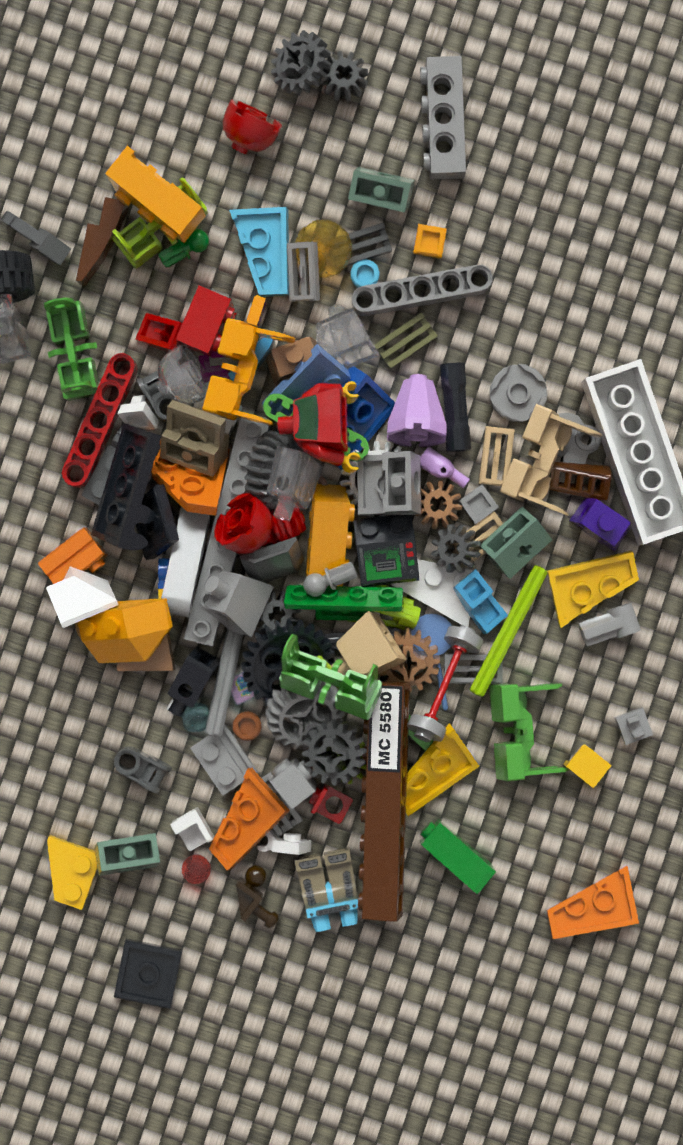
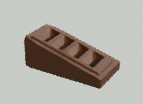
(588, 490)

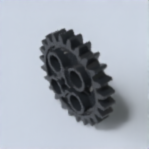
(262, 672)

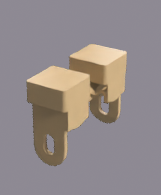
(551, 434)

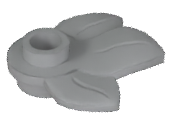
(575, 450)

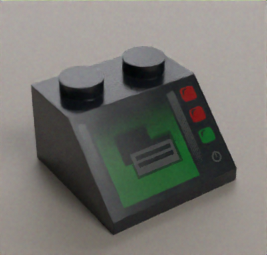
(386, 550)

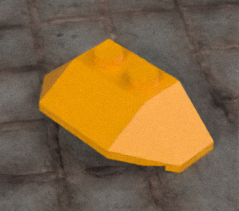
(126, 631)

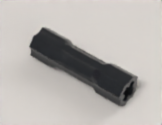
(455, 407)

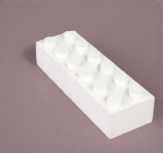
(637, 450)

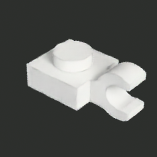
(290, 843)

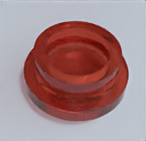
(196, 869)

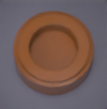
(247, 725)

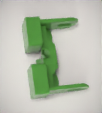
(69, 324)
(305, 673)
(514, 758)

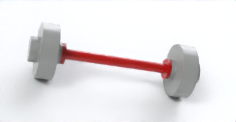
(463, 640)

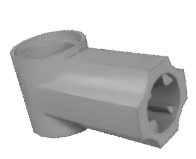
(615, 623)

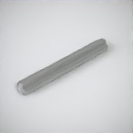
(223, 684)

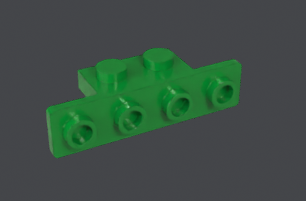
(345, 602)

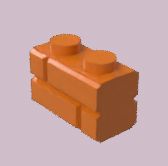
(79, 552)

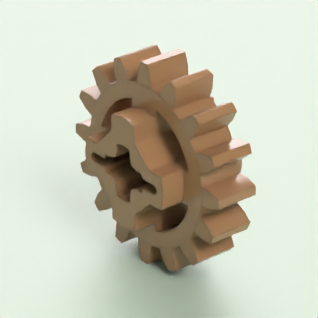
(419, 659)

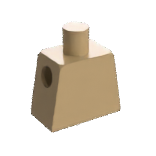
(368, 644)

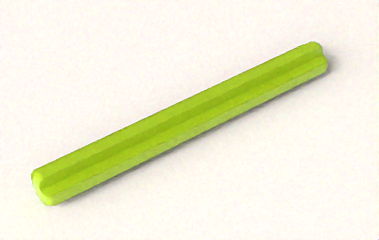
(508, 631)

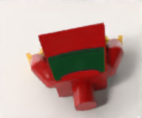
(321, 423)

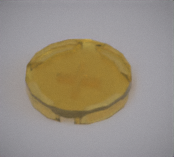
(333, 246)

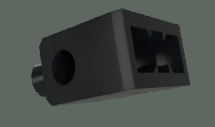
(197, 673)

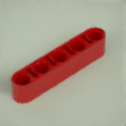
(98, 406)

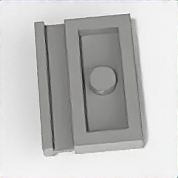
(223, 760)

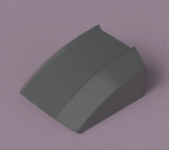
(274, 561)

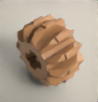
(448, 503)

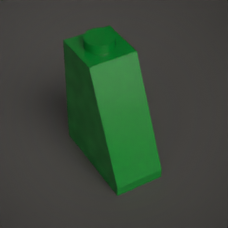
(457, 855)

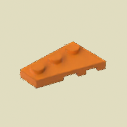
(250, 818)
(595, 908)

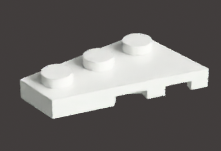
(437, 590)

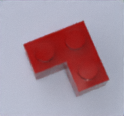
(205, 321)

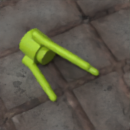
(406, 618)

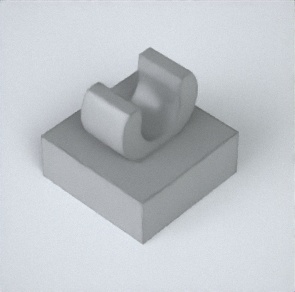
(633, 726)

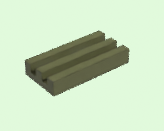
(425, 327)

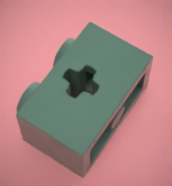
(381, 189)
(516, 542)
(127, 854)

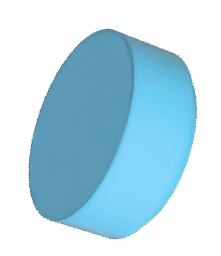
(364, 273)

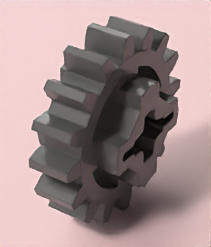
(300, 62)
(327, 762)

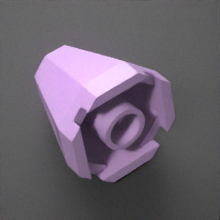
(417, 414)

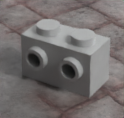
(293, 781)

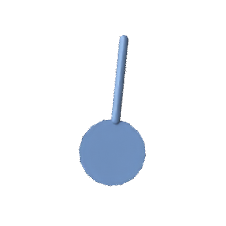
(435, 627)

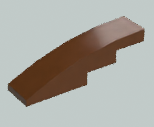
(100, 239)

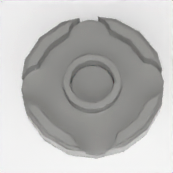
(517, 392)

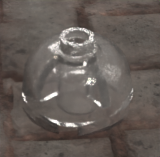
(181, 376)

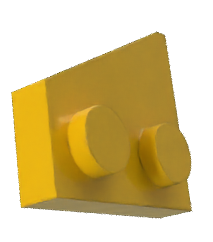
(71, 871)

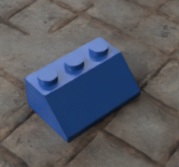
(369, 409)

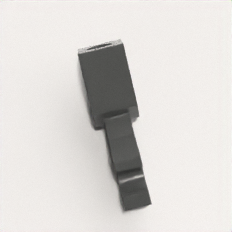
(40, 239)

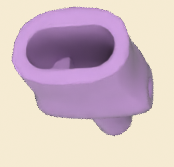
(435, 463)

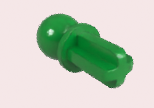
(197, 242)

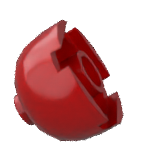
(248, 127)
(245, 525)

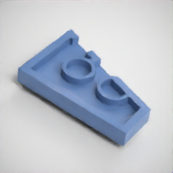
(317, 369)

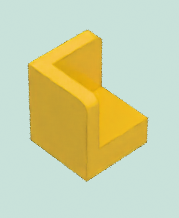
(588, 765)

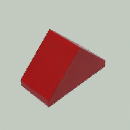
(159, 332)

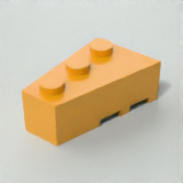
(154, 196)
(329, 529)

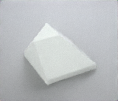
(80, 596)

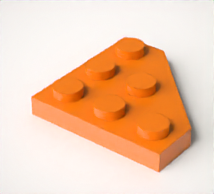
(190, 488)

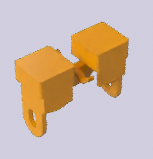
(238, 344)

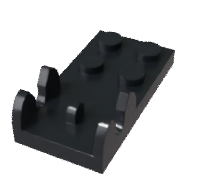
(125, 488)

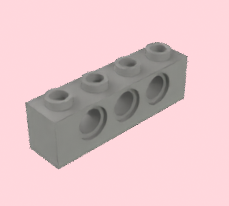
(445, 71)

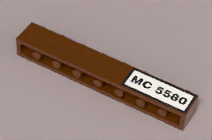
(385, 805)

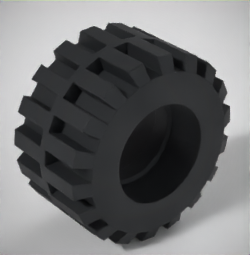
(16, 275)

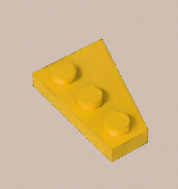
(587, 583)
(438, 770)

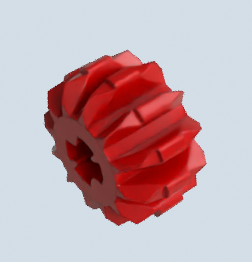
(285, 530)

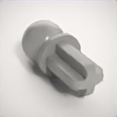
(316, 584)

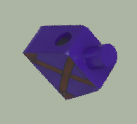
(601, 523)

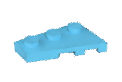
(265, 240)

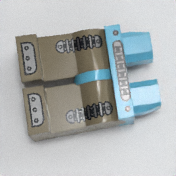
(332, 896)

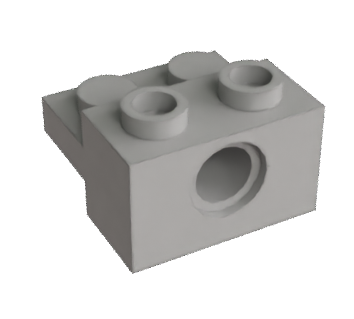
(389, 484)

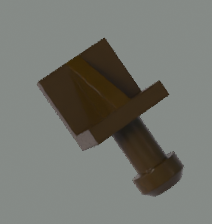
(250, 896)

